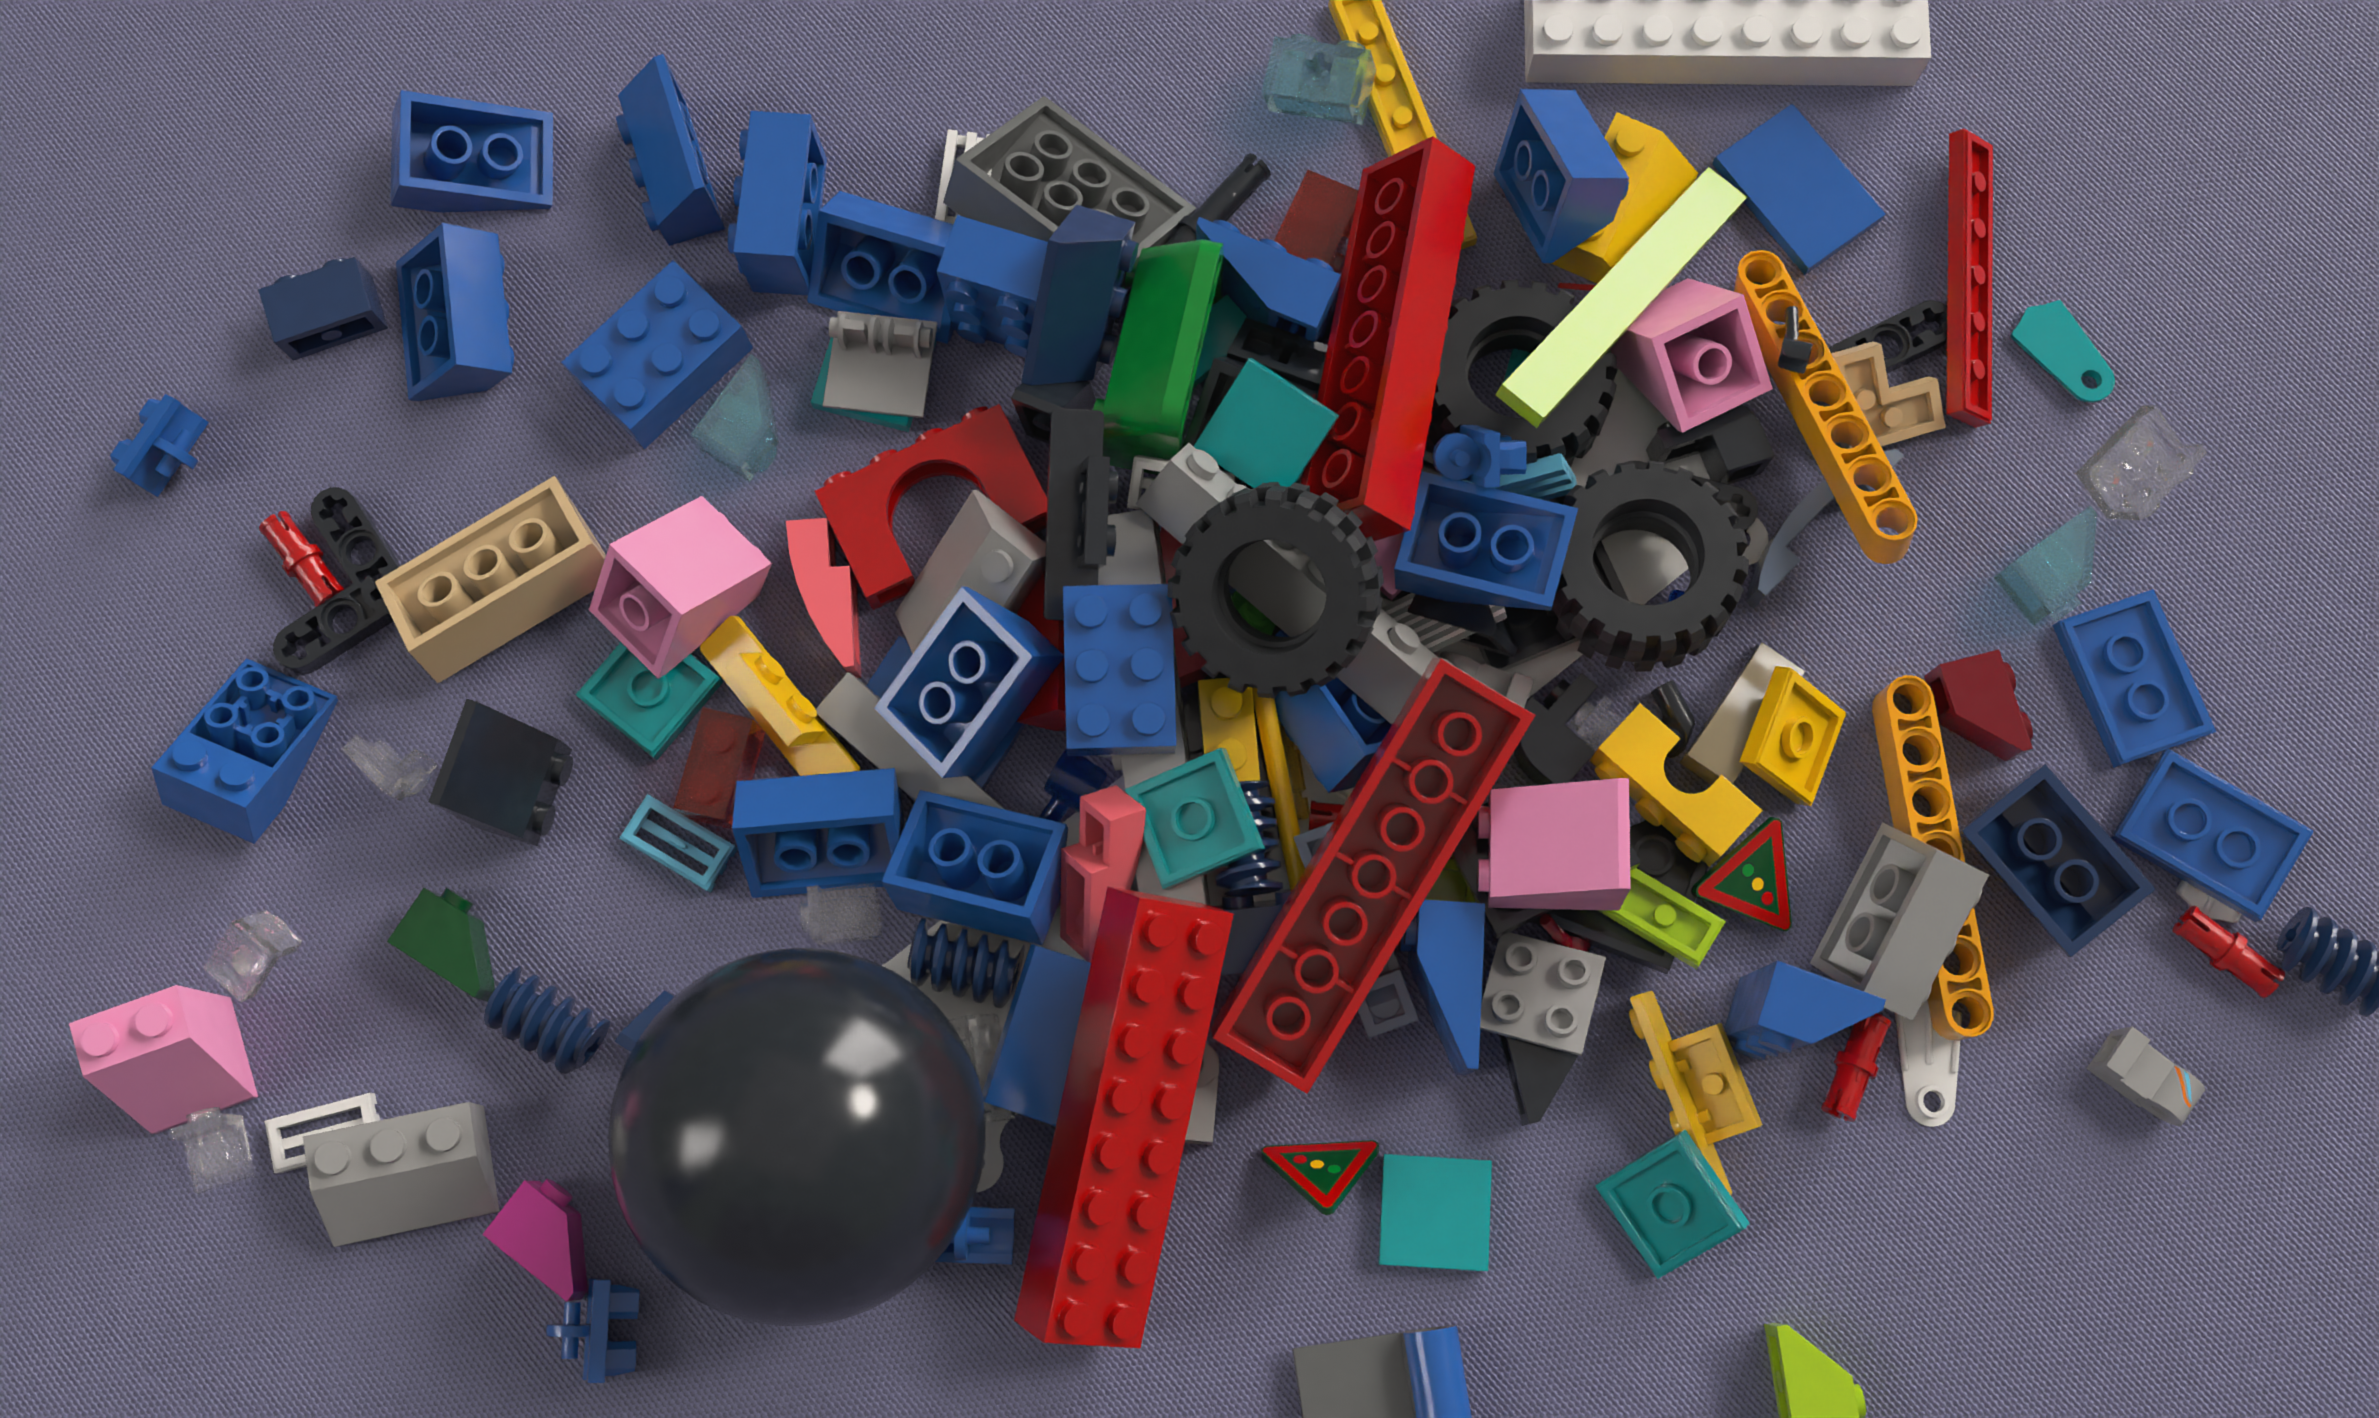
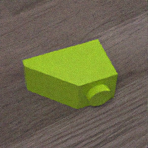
(1808, 1380)

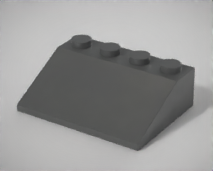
(1046, 167)

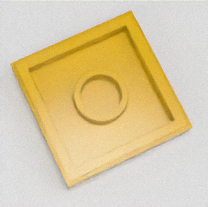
(1793, 736)

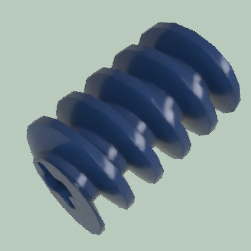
(1249, 874)
(2334, 955)
(963, 964)
(543, 1024)

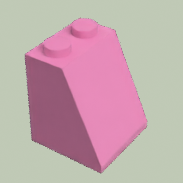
(1694, 353)
(676, 583)
(1557, 846)
(166, 1056)

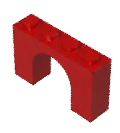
(864, 502)

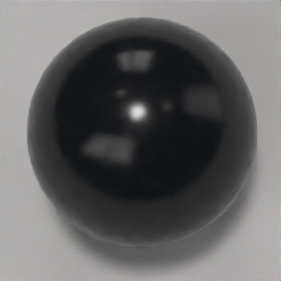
(797, 1136)

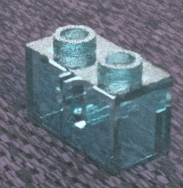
(1342, 88)

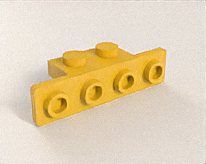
(775, 701)
(1699, 1079)

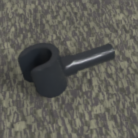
(1794, 353)

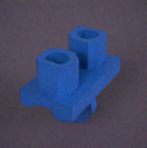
(160, 445)
(1479, 456)
(983, 1238)
(600, 1356)

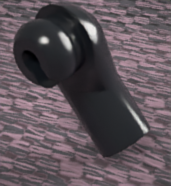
(1675, 714)

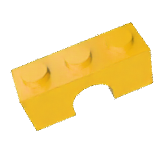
(1700, 821)

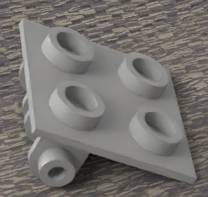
(879, 364)
(1541, 993)

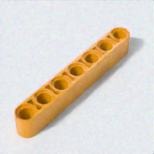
(1832, 424)
(1937, 830)

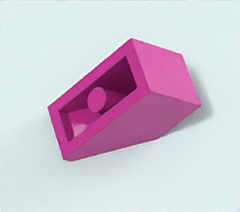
(543, 1237)

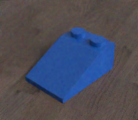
(469, 155)
(1483, 545)
(1447, 967)

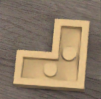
(1893, 411)

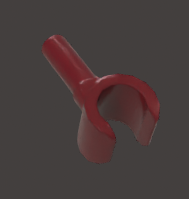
(1561, 937)

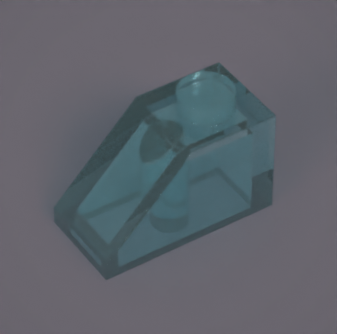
(741, 423)
(2053, 570)

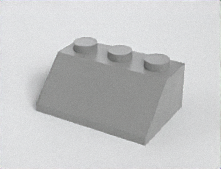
(978, 551)
(1899, 920)
(402, 1173)

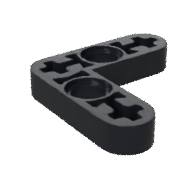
(361, 595)

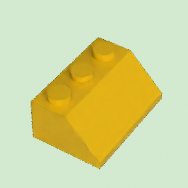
(1656, 181)

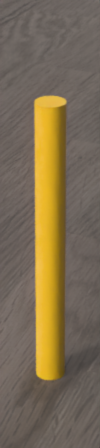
(1279, 784)

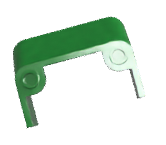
(1159, 350)

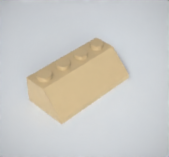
(493, 580)

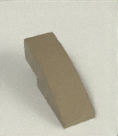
(1728, 727)

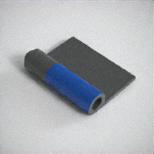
(1384, 1376)

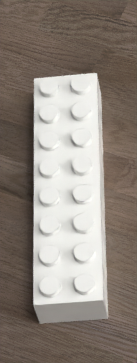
(1727, 41)

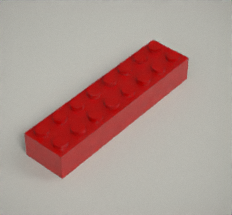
(1391, 333)
(1371, 874)
(1123, 1120)

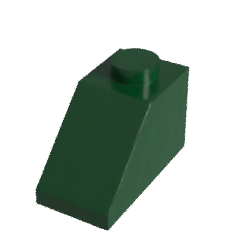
(447, 941)

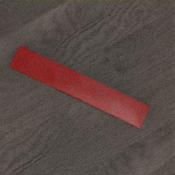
(1970, 279)

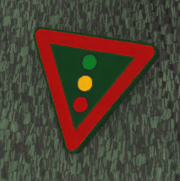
(1752, 878)
(1322, 1170)

